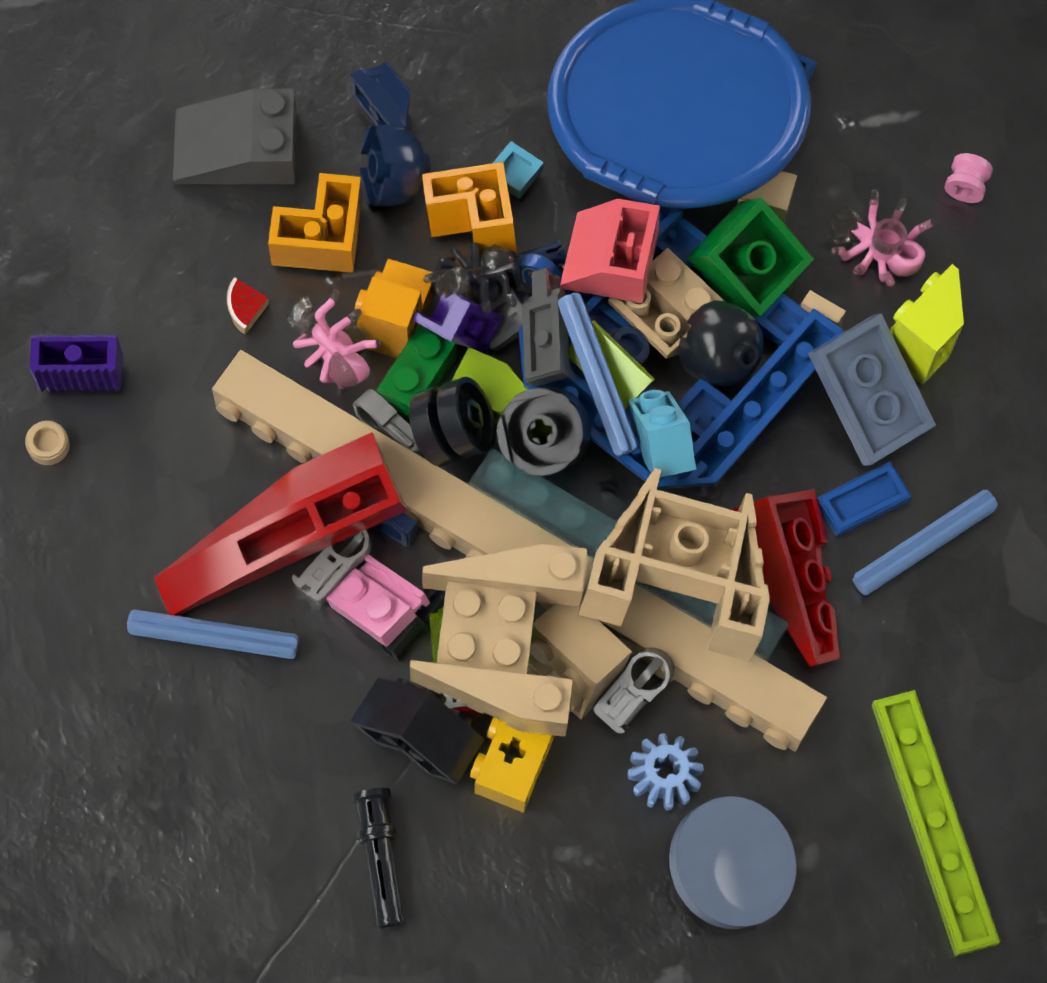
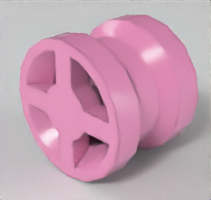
(968, 178)

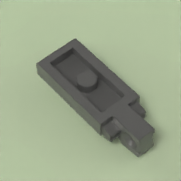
(544, 332)

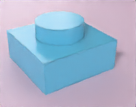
(520, 168)

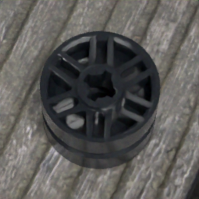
(452, 421)

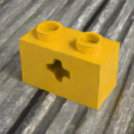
(509, 782)

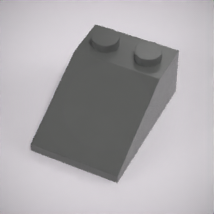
(237, 139)

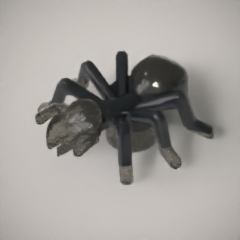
(479, 275)

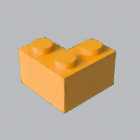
(471, 201)
(321, 236)
(391, 305)

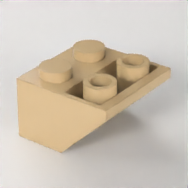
(668, 303)
(576, 650)

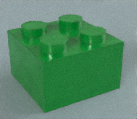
(750, 257)

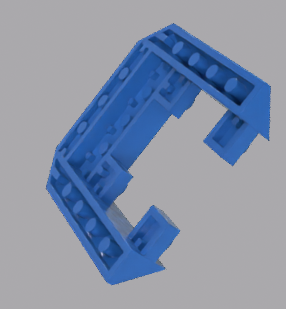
(718, 426)

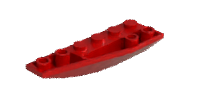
(287, 522)

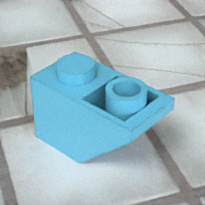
(662, 433)

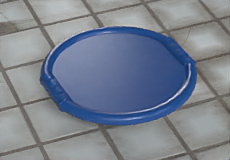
(679, 102)

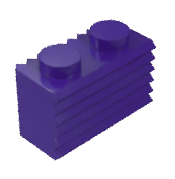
(76, 362)

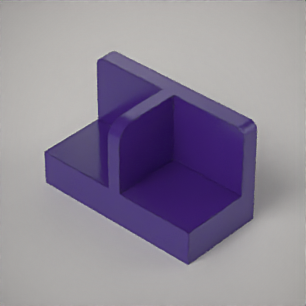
(462, 322)

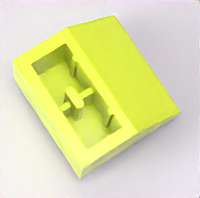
(930, 325)

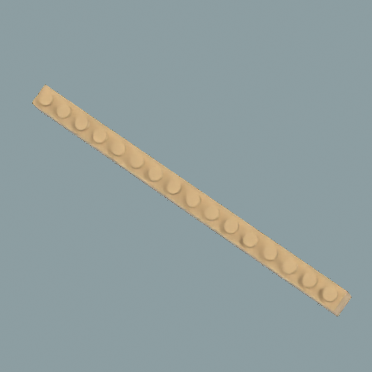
(478, 525)

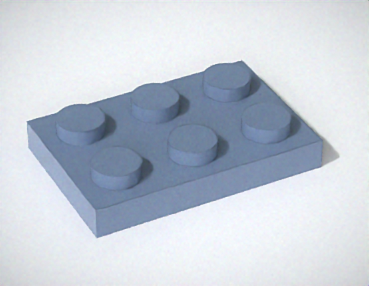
(872, 389)

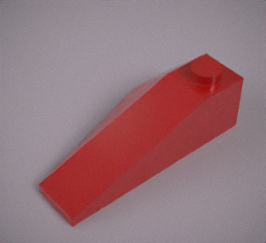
(791, 541)

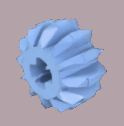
(655, 759)

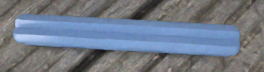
(597, 374)
(925, 542)
(212, 634)

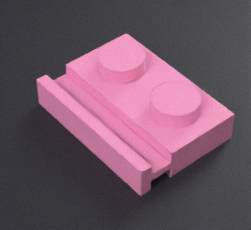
(377, 600)

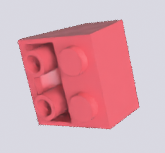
(612, 250)

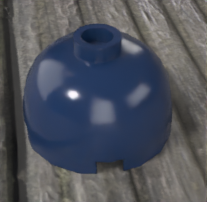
(393, 165)

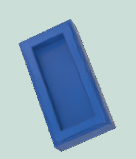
(863, 499)

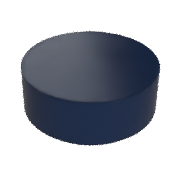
(633, 342)

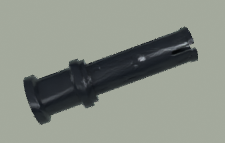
(377, 836)

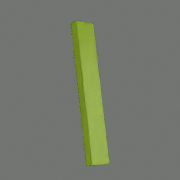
(935, 824)

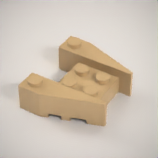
(687, 551)
(490, 633)

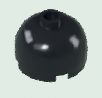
(721, 344)

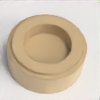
(47, 442)

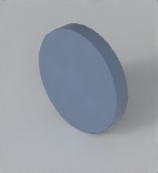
(732, 862)

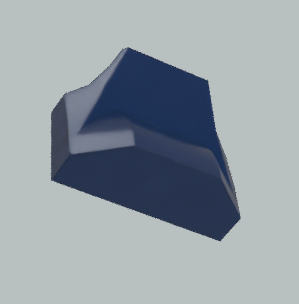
(382, 95)

